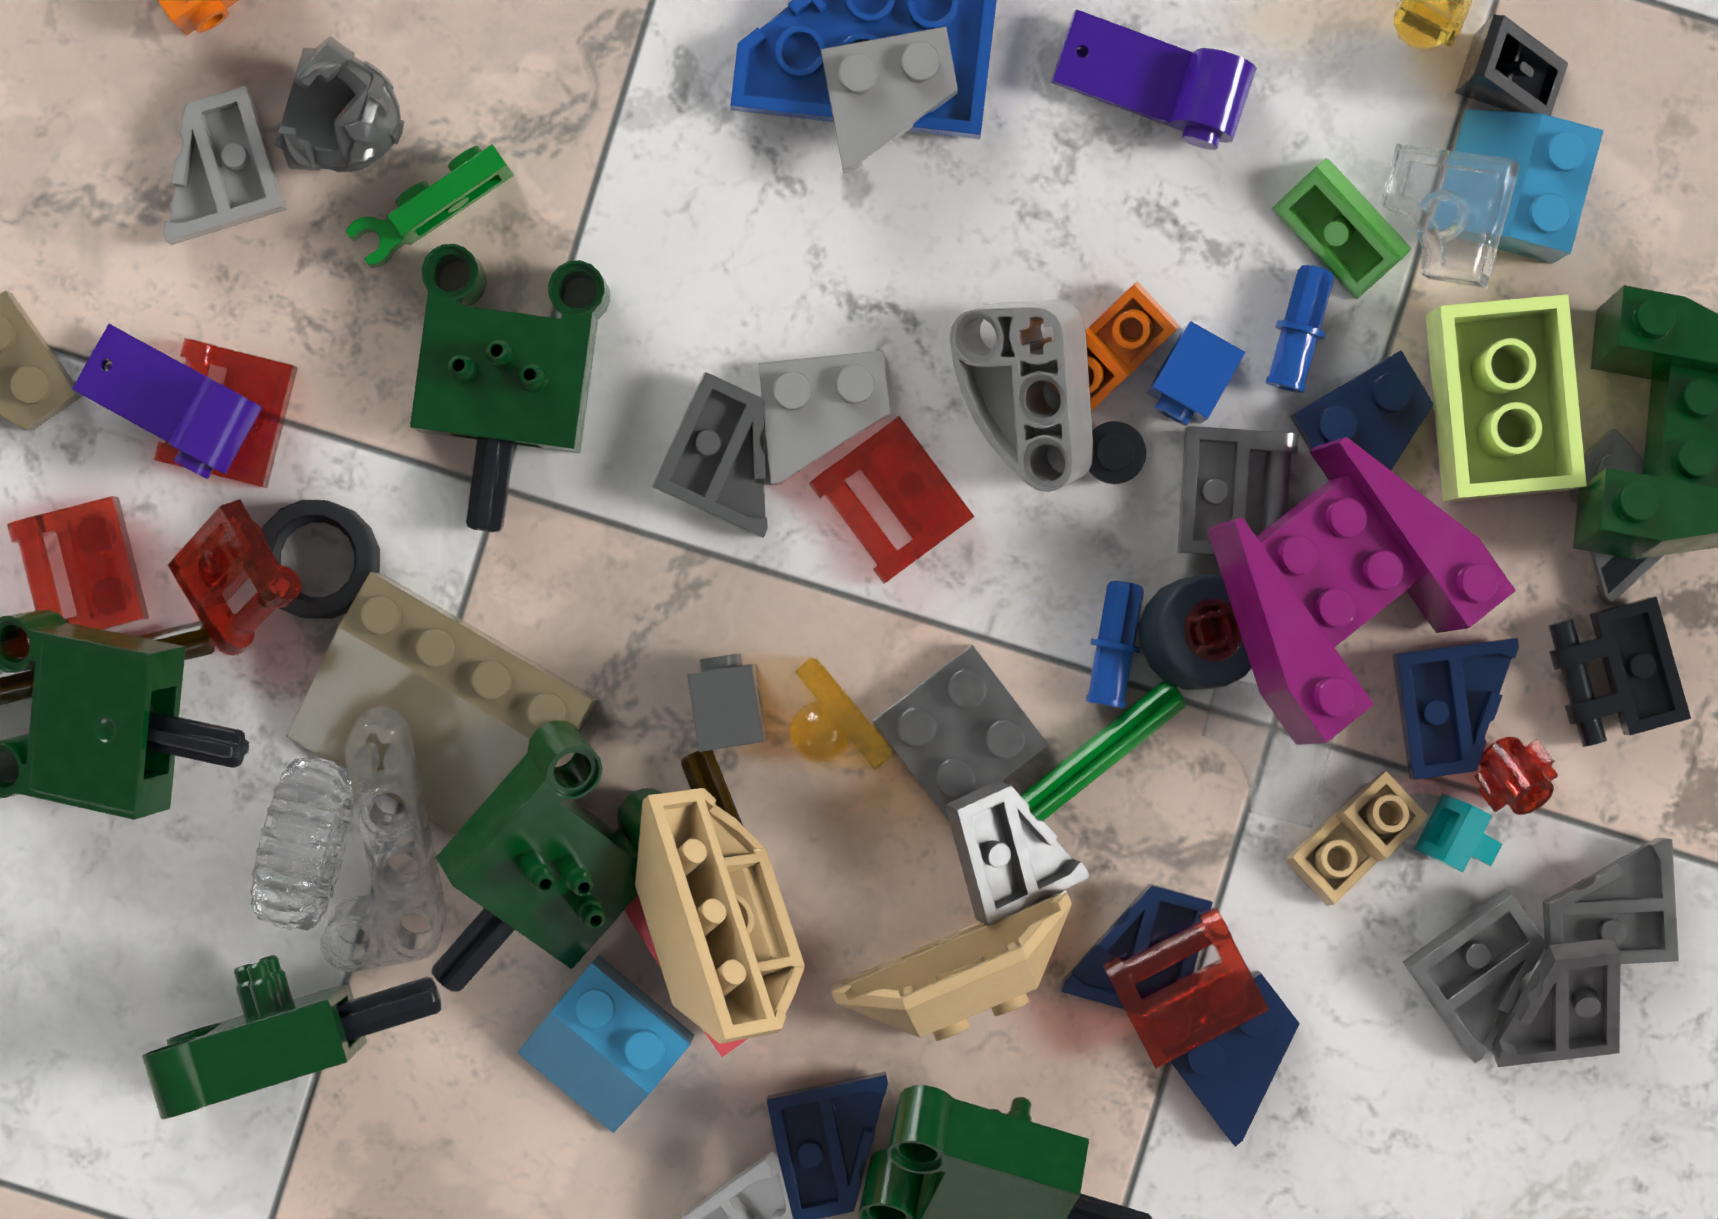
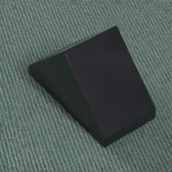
(1511, 69)

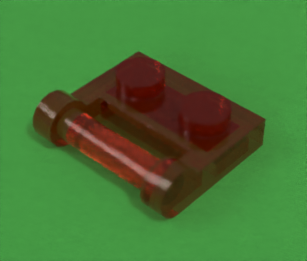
(257, 379)
(907, 485)
(95, 560)
(218, 563)
(1194, 1006)

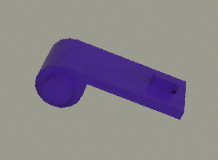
(1157, 80)
(168, 401)

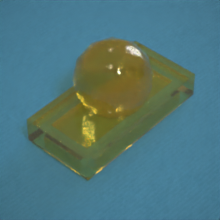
(1430, 22)
(825, 727)

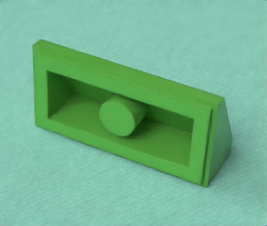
(1342, 228)

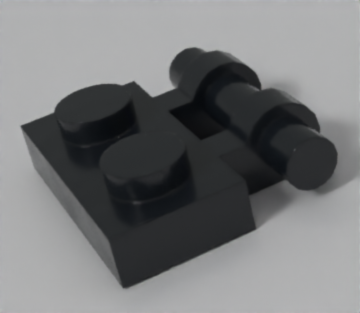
(1637, 666)

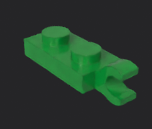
(428, 207)

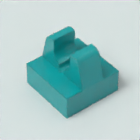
(1457, 835)

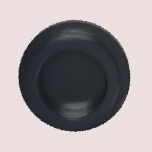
(1117, 452)

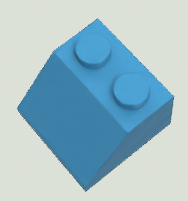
(1552, 176)
(606, 1044)

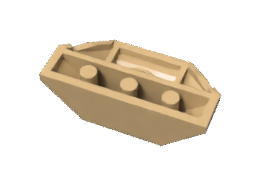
(715, 917)
(960, 973)

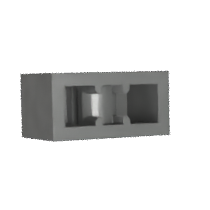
(727, 703)

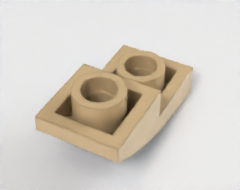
(1356, 838)

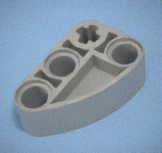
(1008, 382)

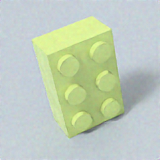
(1505, 398)

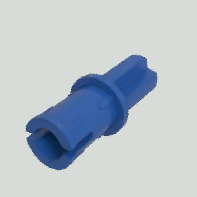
(1300, 328)
(1115, 644)

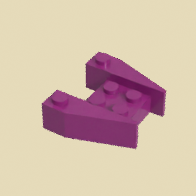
(1334, 569)

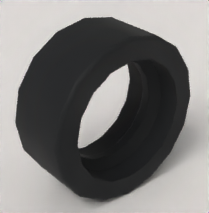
(358, 532)

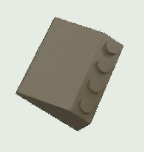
(457, 687)

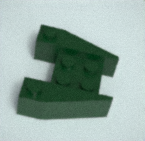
(1676, 496)

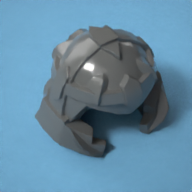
(338, 112)

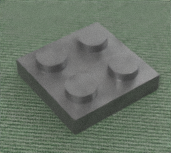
(960, 730)

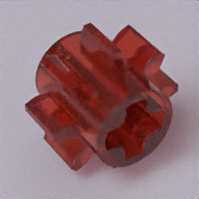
(1516, 775)

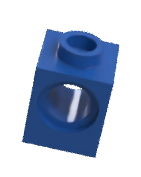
(1194, 375)

